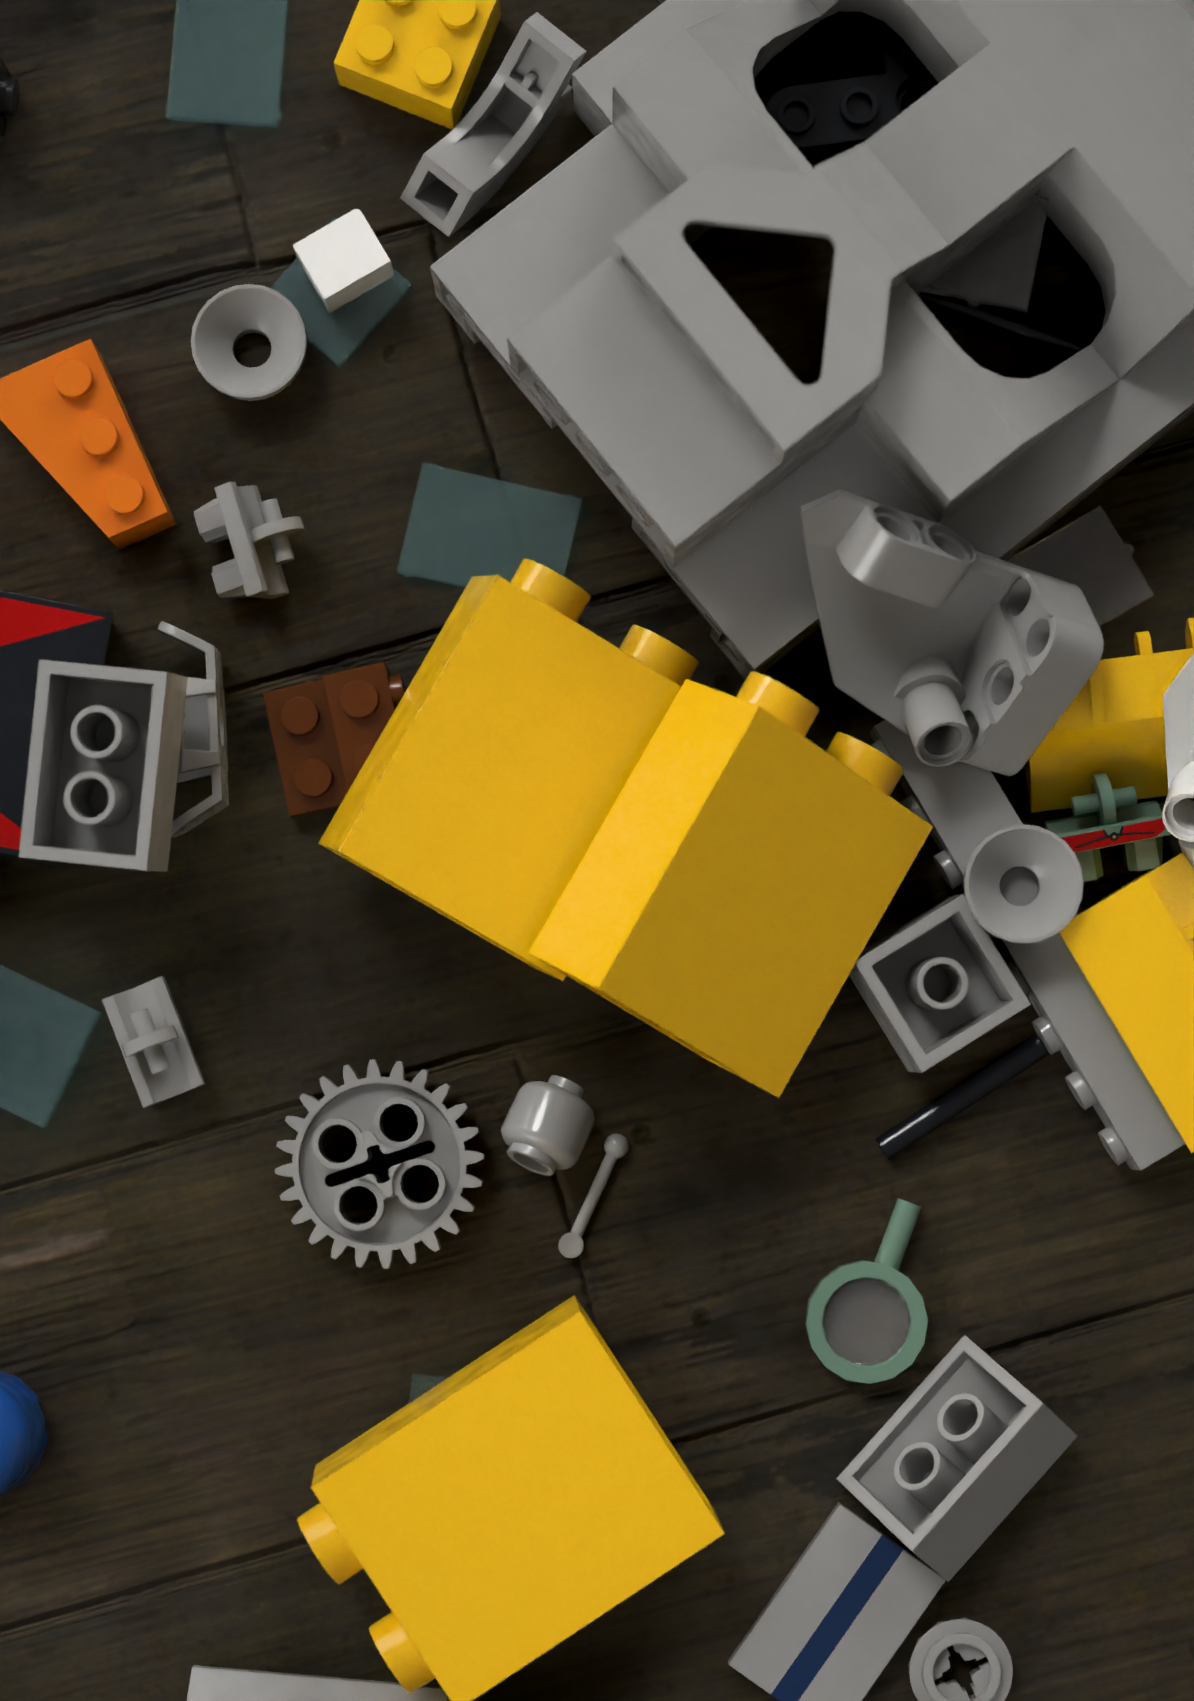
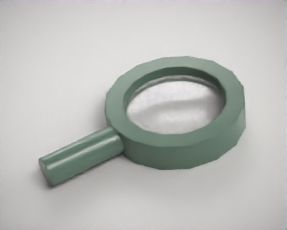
(868, 1315)

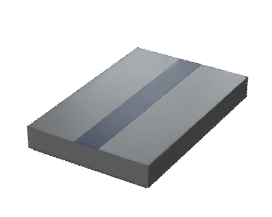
(837, 1614)

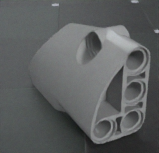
(944, 637)

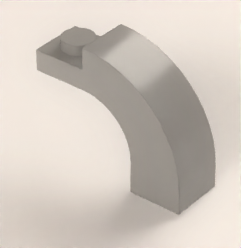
(499, 130)

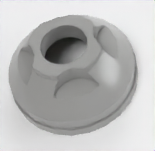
(240, 312)
(1057, 879)

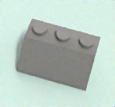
(956, 1458)

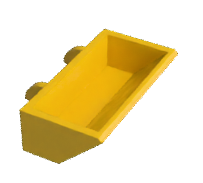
(1110, 729)
(1141, 967)

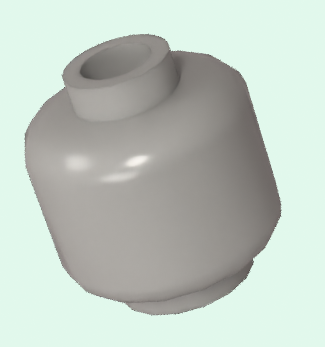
(548, 1125)

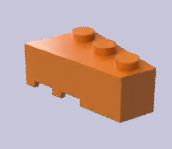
(83, 437)

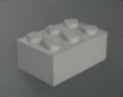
(103, 766)

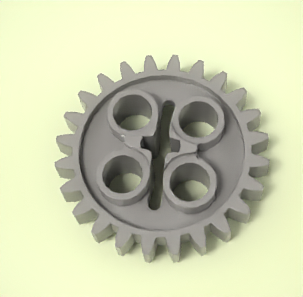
(398, 1218)

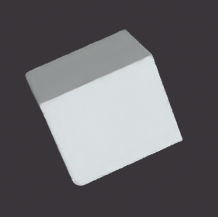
(343, 260)

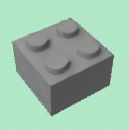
(936, 984)

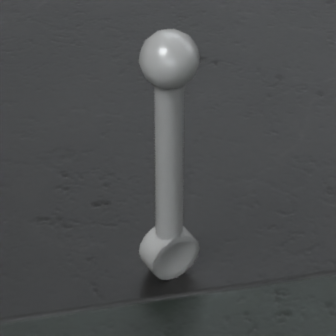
(571, 1243)

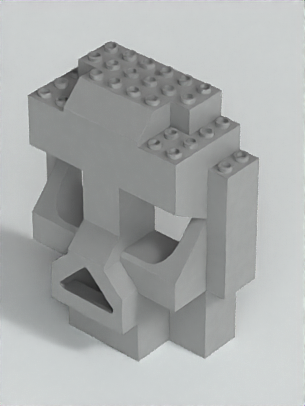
(688, 407)

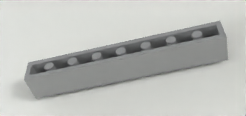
(965, 809)

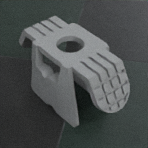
(203, 732)

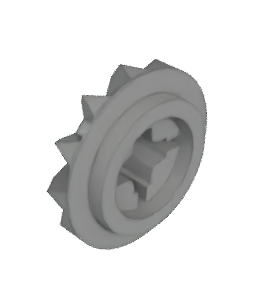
(972, 1640)

